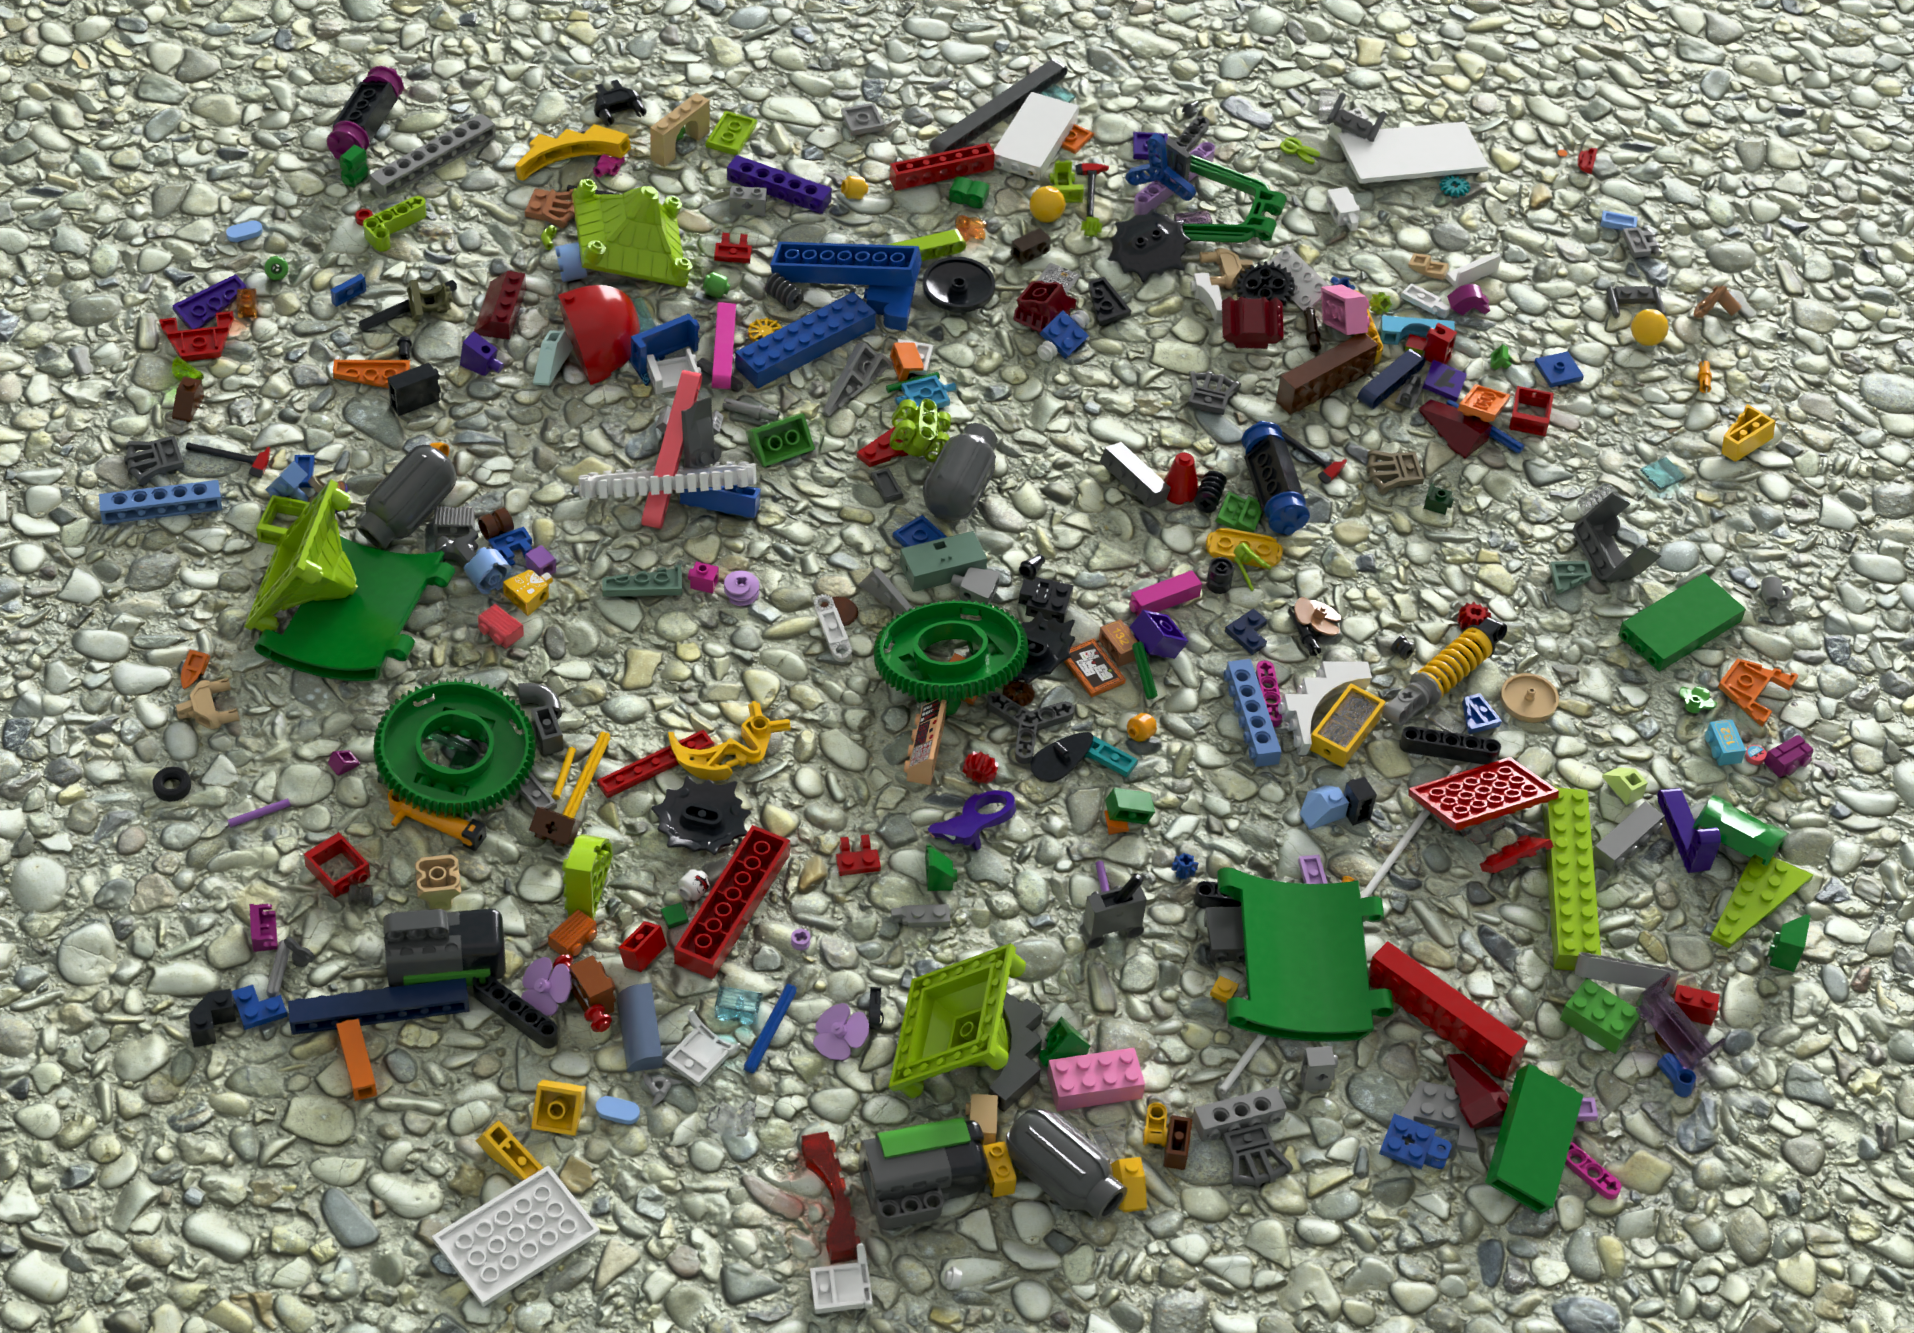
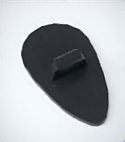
(1061, 757)

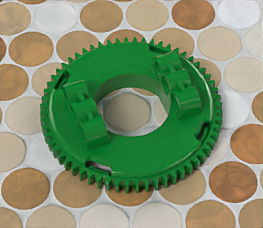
(994, 641)
(472, 714)

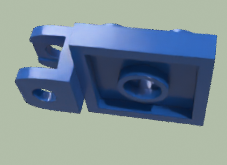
(1423, 1150)

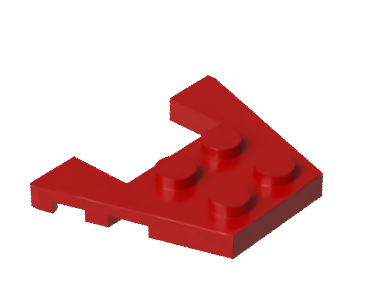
(198, 343)

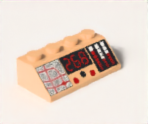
(926, 742)

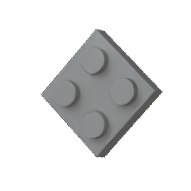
(862, 119)

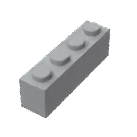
(1628, 837)

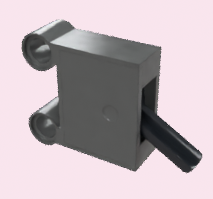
(1114, 911)

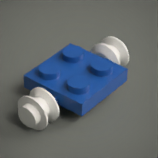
(1063, 335)

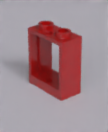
(1530, 423)
(329, 849)

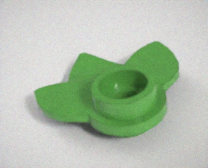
(1696, 699)

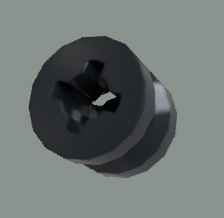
(1403, 647)

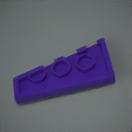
(203, 306)

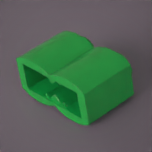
(353, 166)
(969, 192)

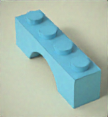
(1395, 328)

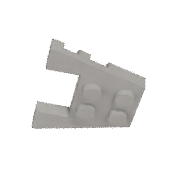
(1440, 1107)

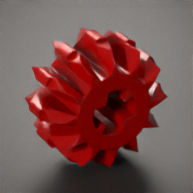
(1472, 615)
(980, 767)

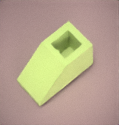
(1626, 784)

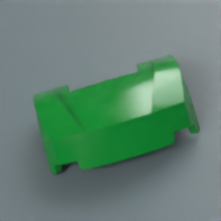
(1741, 830)

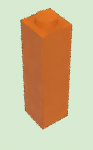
(356, 1059)

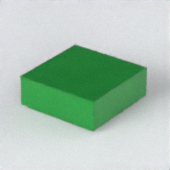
(674, 915)

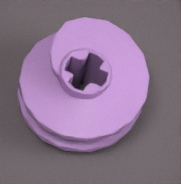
(741, 588)

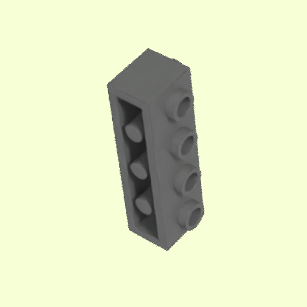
(1135, 474)

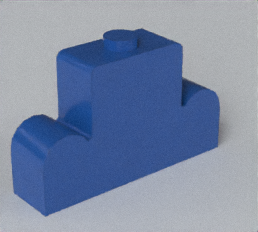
(892, 303)

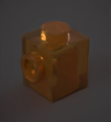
(247, 303)

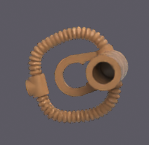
(1721, 296)

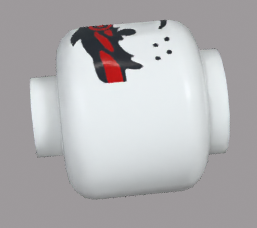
(693, 885)

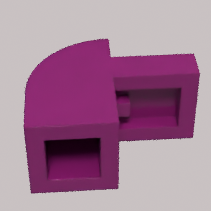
(1466, 298)

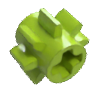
(1091, 226)
(1380, 303)

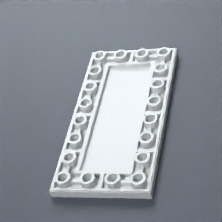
(1413, 153)

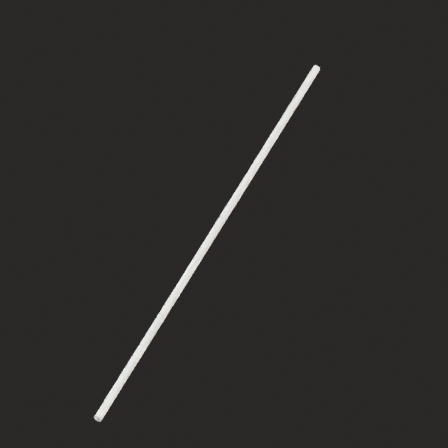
(1244, 1060)

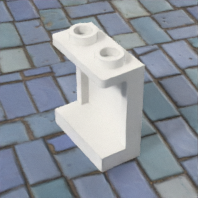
(666, 373)

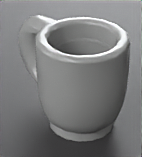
(1773, 589)

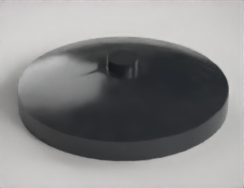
(958, 284)

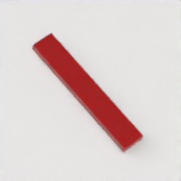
(649, 766)

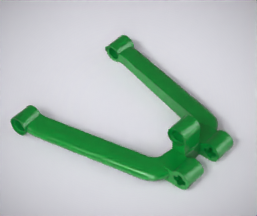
(1255, 224)

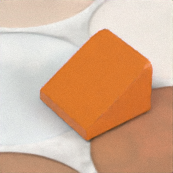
(1115, 826)

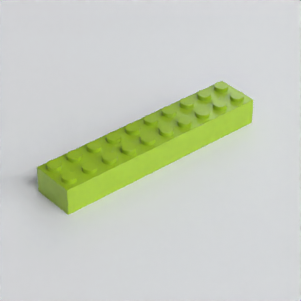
(1571, 878)

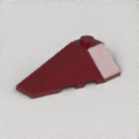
(1461, 432)
(1481, 1098)

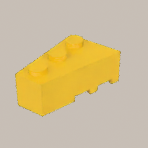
(1747, 433)

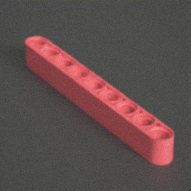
(671, 447)

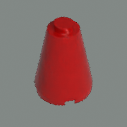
(1182, 479)

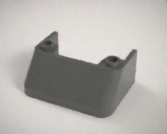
(1595, 538)

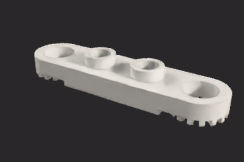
(832, 628)

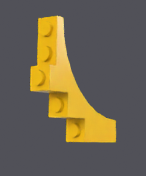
(547, 150)

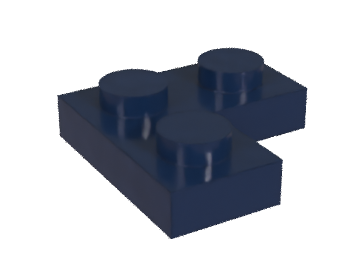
(1245, 631)

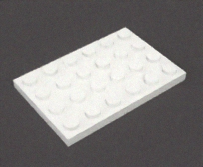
(515, 1235)

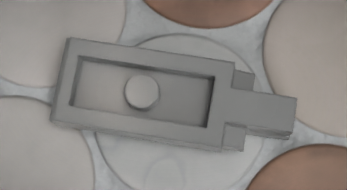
(922, 915)

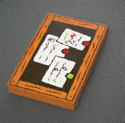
(1094, 668)

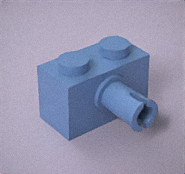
(288, 483)

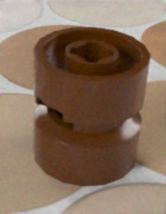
(497, 523)

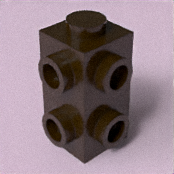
(1030, 246)

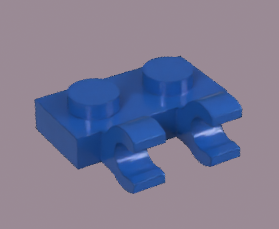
(512, 541)

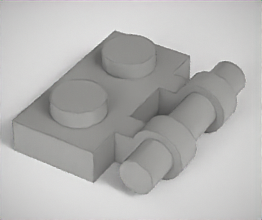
(1637, 242)

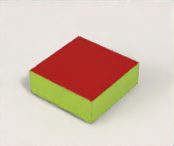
(1416, 343)

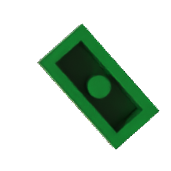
(1130, 806)

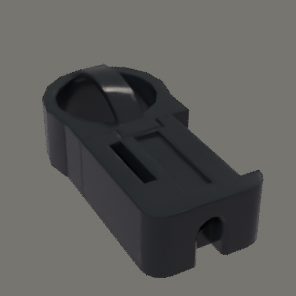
(875, 1009)

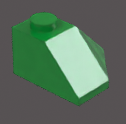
(939, 870)
(1063, 1042)

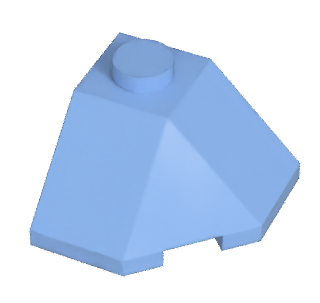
(1323, 806)

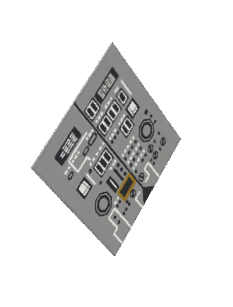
(1055, 273)

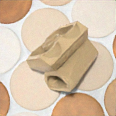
(438, 880)

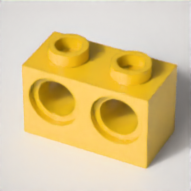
(1002, 1175)

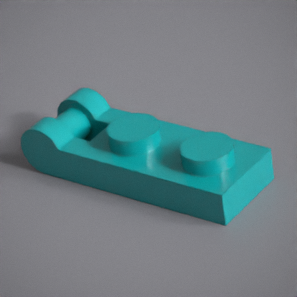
(1112, 757)

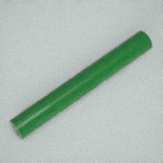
(897, 386)

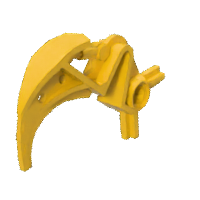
(754, 731)

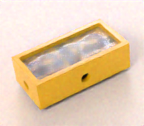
(1347, 725)

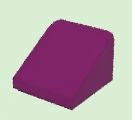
(342, 761)

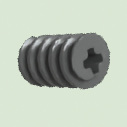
(784, 291)

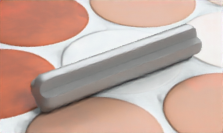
(278, 970)

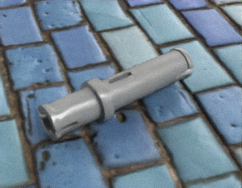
(758, 412)

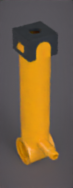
(470, 833)

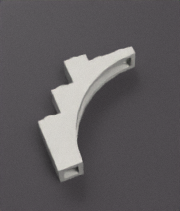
(1330, 680)

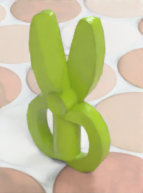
(1301, 151)

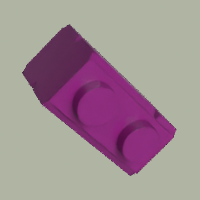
(1789, 756)

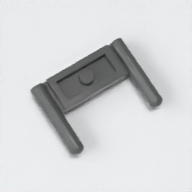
(1354, 123)
(1634, 295)

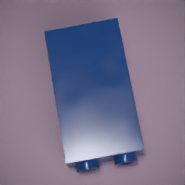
(664, 340)

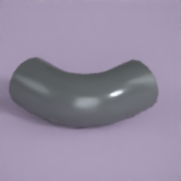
(539, 695)

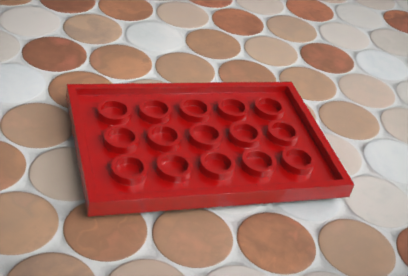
(1483, 793)

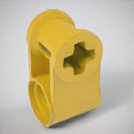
(1155, 1128)

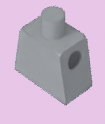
(977, 585)

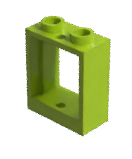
(278, 504)

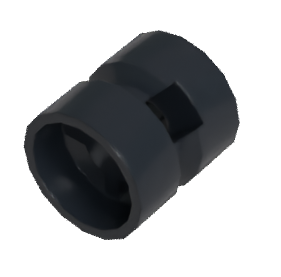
(1220, 575)

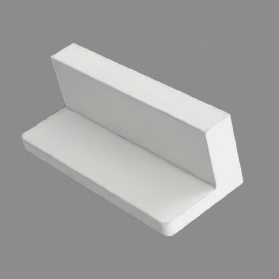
(1474, 270)

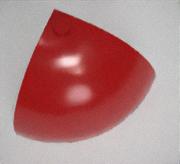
(600, 328)

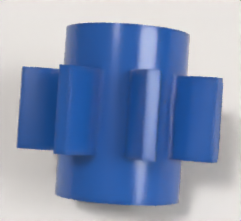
(1185, 866)

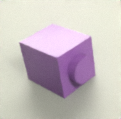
(540, 561)

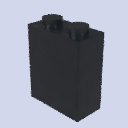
(414, 389)

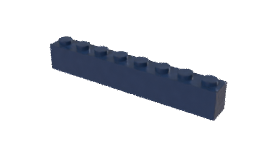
(378, 1005)

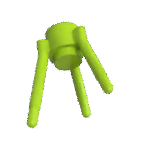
(1245, 554)

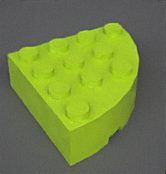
(586, 873)

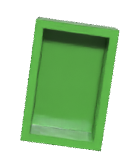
(1600, 1015)

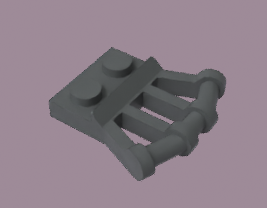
(1210, 399)
(165, 454)
(1250, 1143)

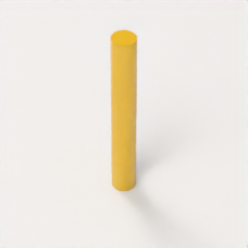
(563, 773)

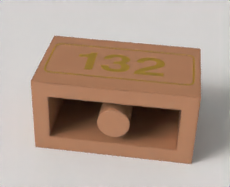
(1118, 642)

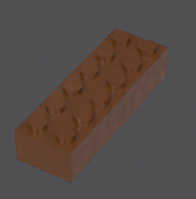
(1326, 373)

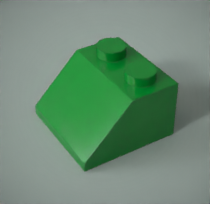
(1789, 944)

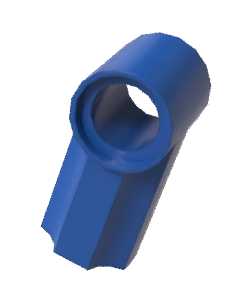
(1681, 1078)

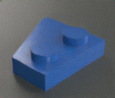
(1479, 714)

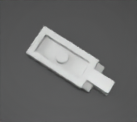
(1425, 300)

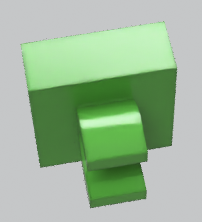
(1500, 358)

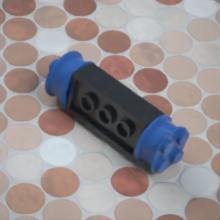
(1274, 478)

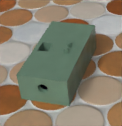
(938, 560)

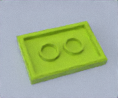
(731, 133)

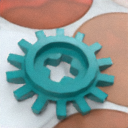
(1447, 182)

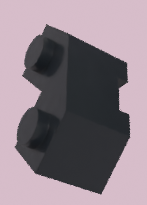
(212, 1010)

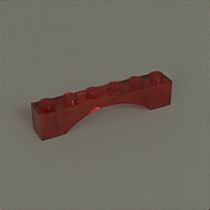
(819, 1158)

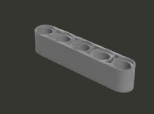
(1623, 971)

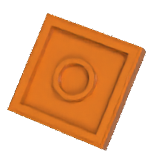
(1076, 139)

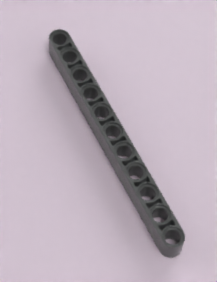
(998, 108)

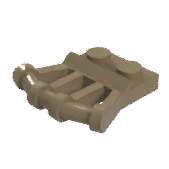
(1405, 472)

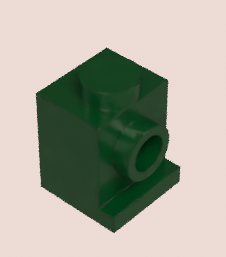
(1438, 500)

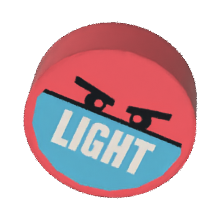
(1755, 754)

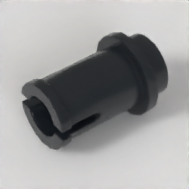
(404, 344)

